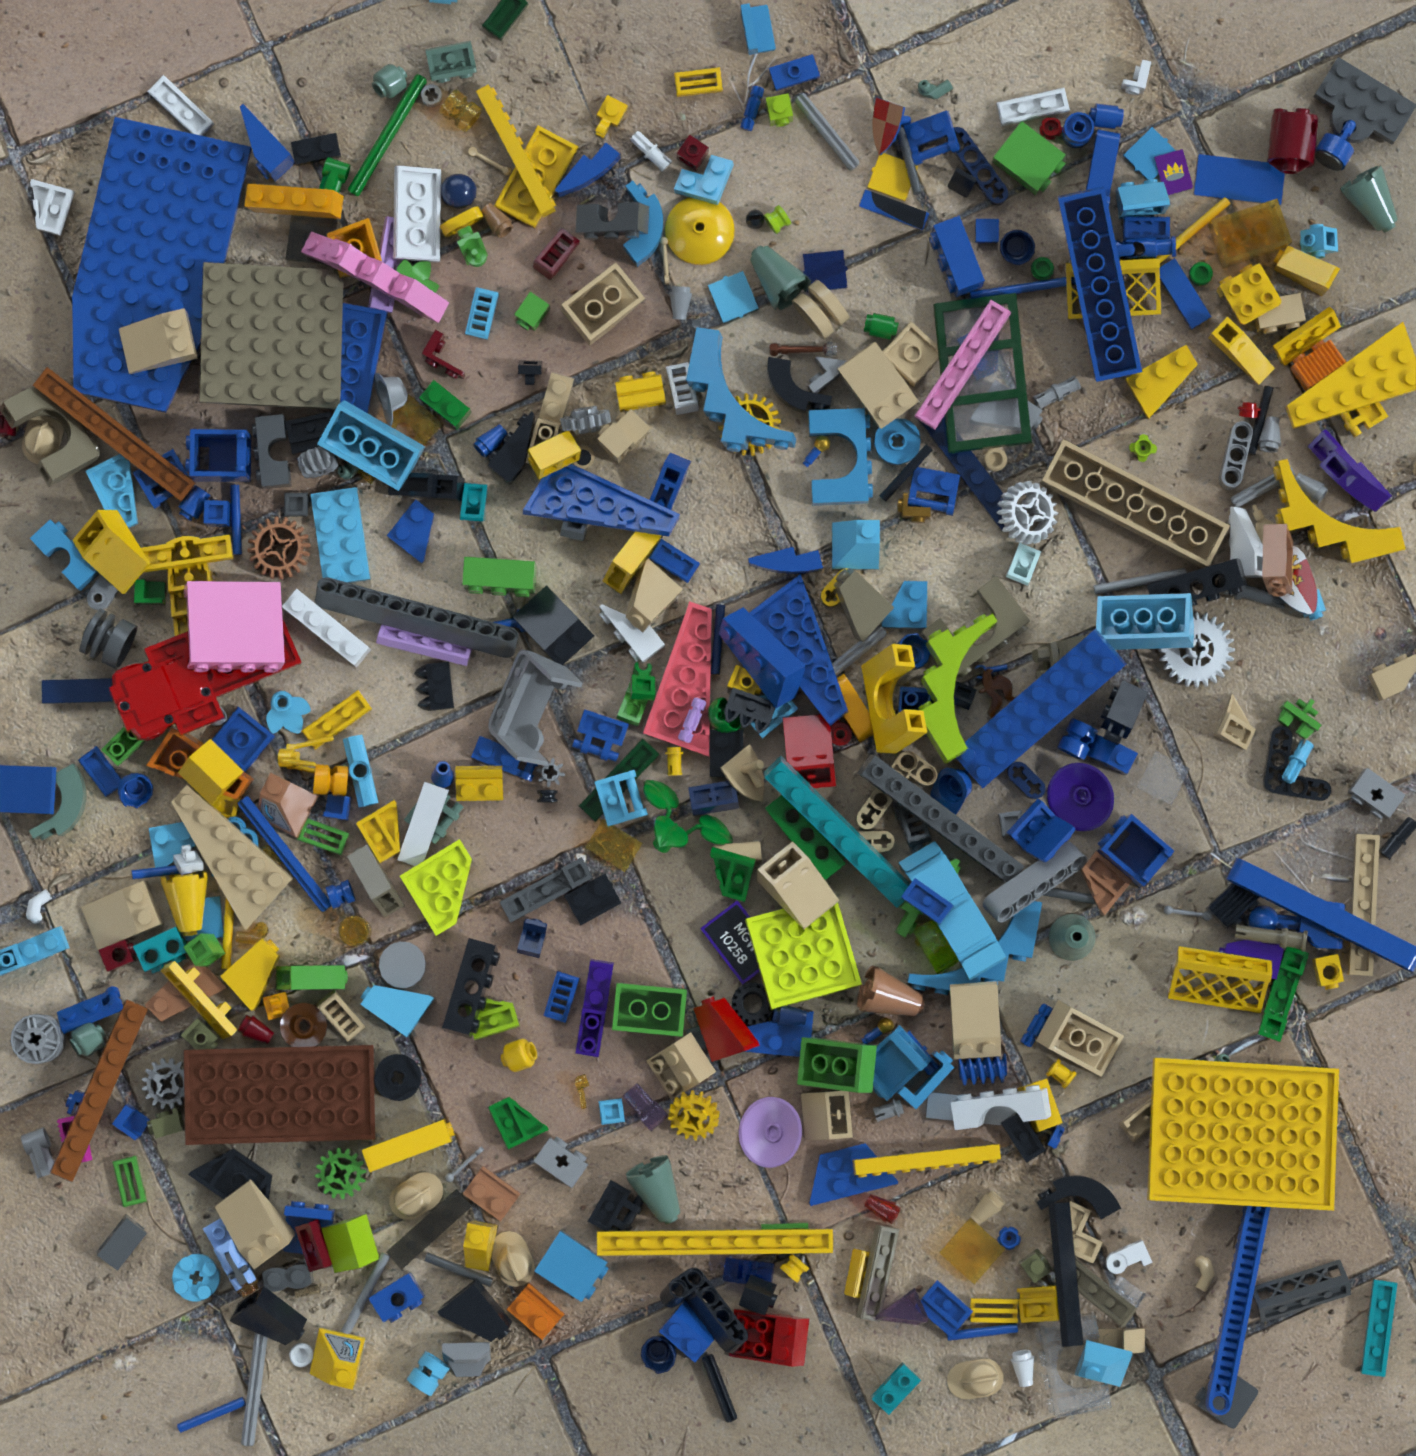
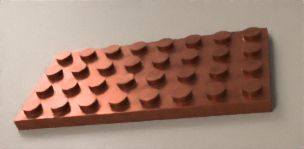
(279, 1094)

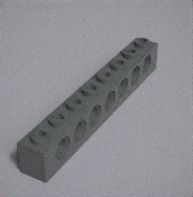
(939, 819)

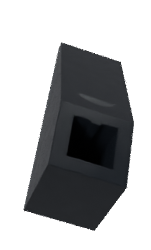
(511, 458)

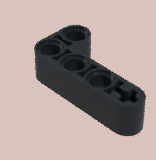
(729, 1332)

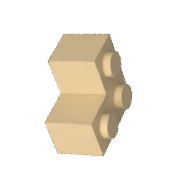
(623, 436)

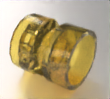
(460, 110)
(355, 931)

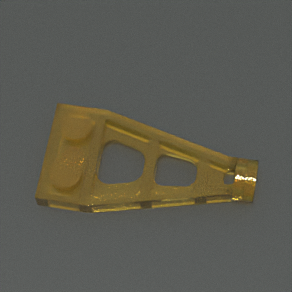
(418, 419)

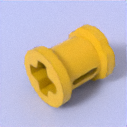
(1061, 1073)

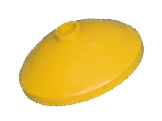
(699, 246)

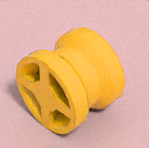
(794, 1268)

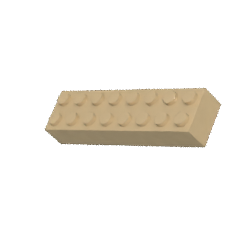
(1134, 504)

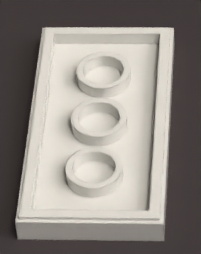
(417, 213)

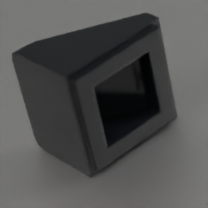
(961, 182)

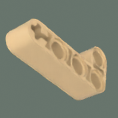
(913, 773)

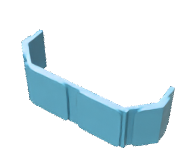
(964, 925)

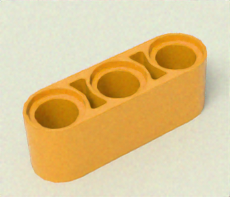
(858, 715)

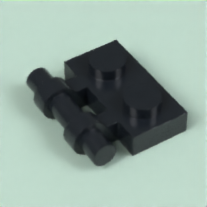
(610, 1205)

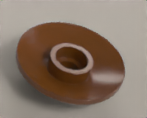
(291, 1029)

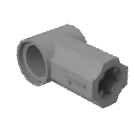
(38, 1148)

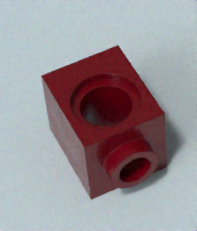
(692, 153)
(109, 960)

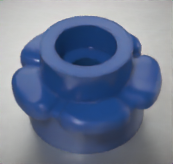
(1015, 1238)

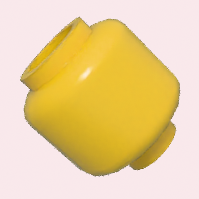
(519, 1055)

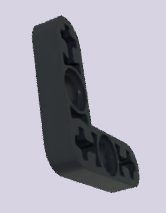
(1285, 788)

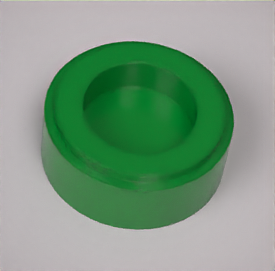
(1200, 274)

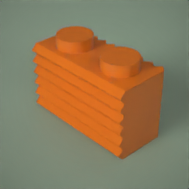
(1317, 364)

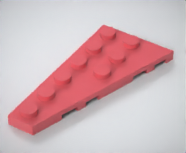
(683, 680)

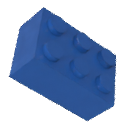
(956, 257)

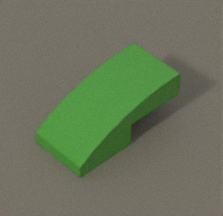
(631, 709)

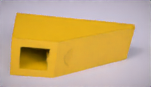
(1241, 350)

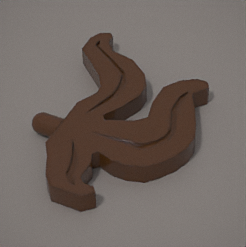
(990, 685)

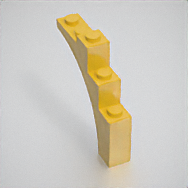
(1324, 530)

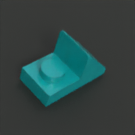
(474, 502)

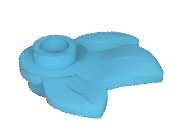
(287, 716)

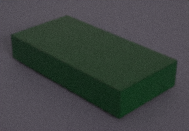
(504, 17)

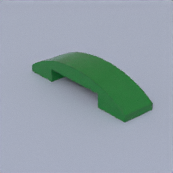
(1282, 994)

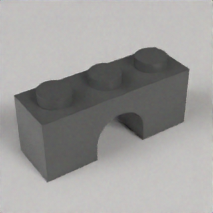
(630, 221)
(268, 432)

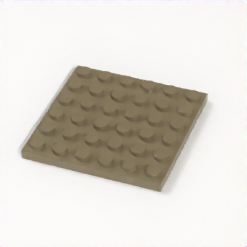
(271, 336)

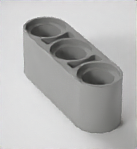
(1241, 445)

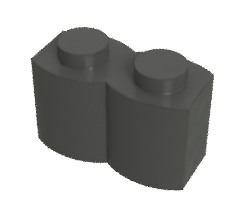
(281, 1277)

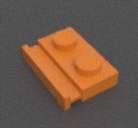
(535, 1311)

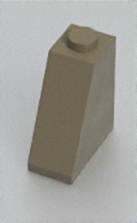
(861, 603)
(375, 880)

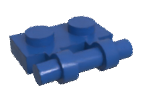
(601, 728)

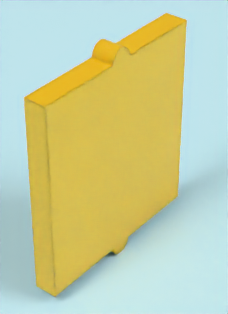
(890, 177)

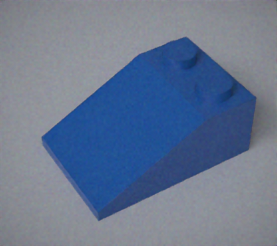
(269, 152)

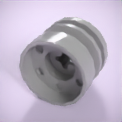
(50, 1044)

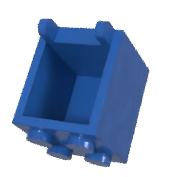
(228, 455)
(1139, 853)

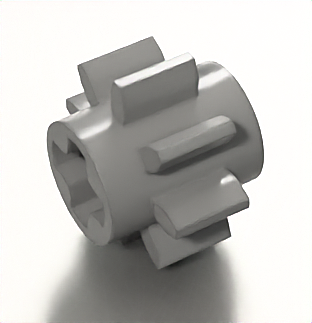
(554, 777)

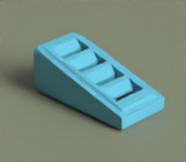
(489, 315)

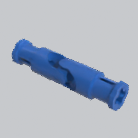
(1152, 246)

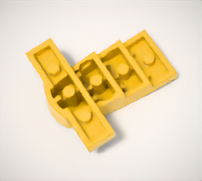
(186, 560)

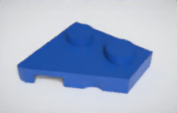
(413, 530)

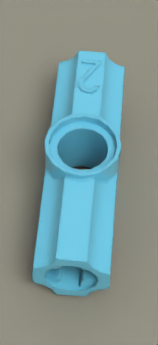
(363, 786)

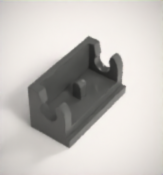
(121, 1242)

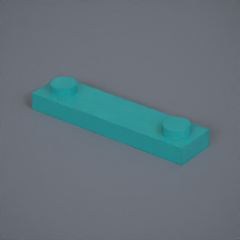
(1379, 1328)

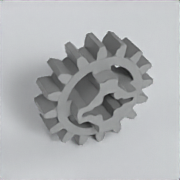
(585, 420)
(158, 1077)

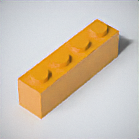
(294, 201)

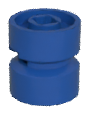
(1077, 130)
(1077, 739)

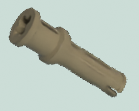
(1283, 938)

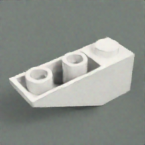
(1245, 542)
(642, 645)

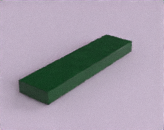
(637, 759)

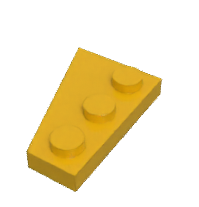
(1161, 379)

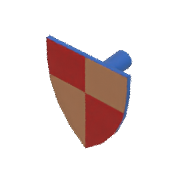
(887, 123)

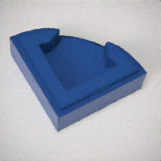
(1055, 1136)

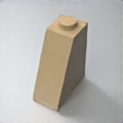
(650, 595)

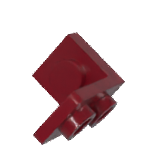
(434, 346)

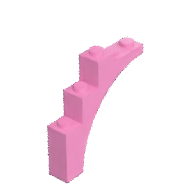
(376, 274)

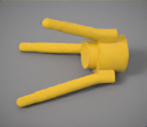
(291, 758)

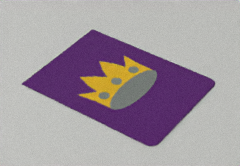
(1174, 171)

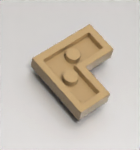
(1084, 1245)

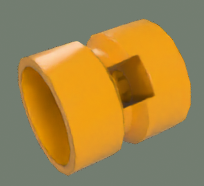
(330, 780)

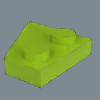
(495, 1018)

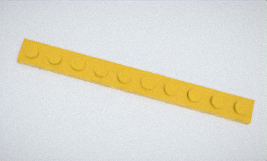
(714, 1242)

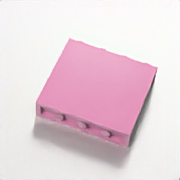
(234, 626)

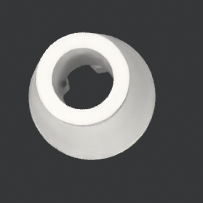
(1023, 1366)

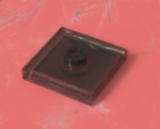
(299, 232)

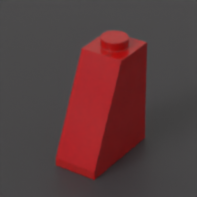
(723, 1029)

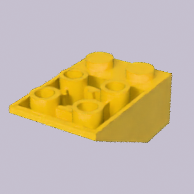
(111, 549)

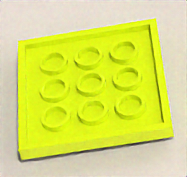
(799, 961)

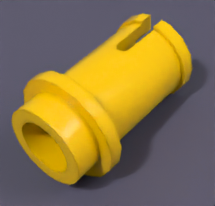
(674, 760)

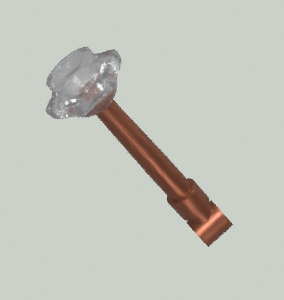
(829, 349)

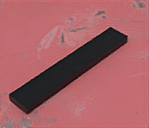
(1065, 1274)

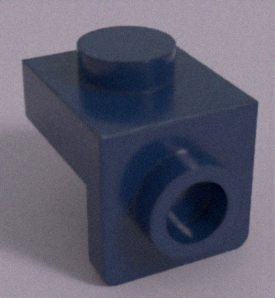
(532, 938)

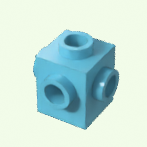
(1319, 240)

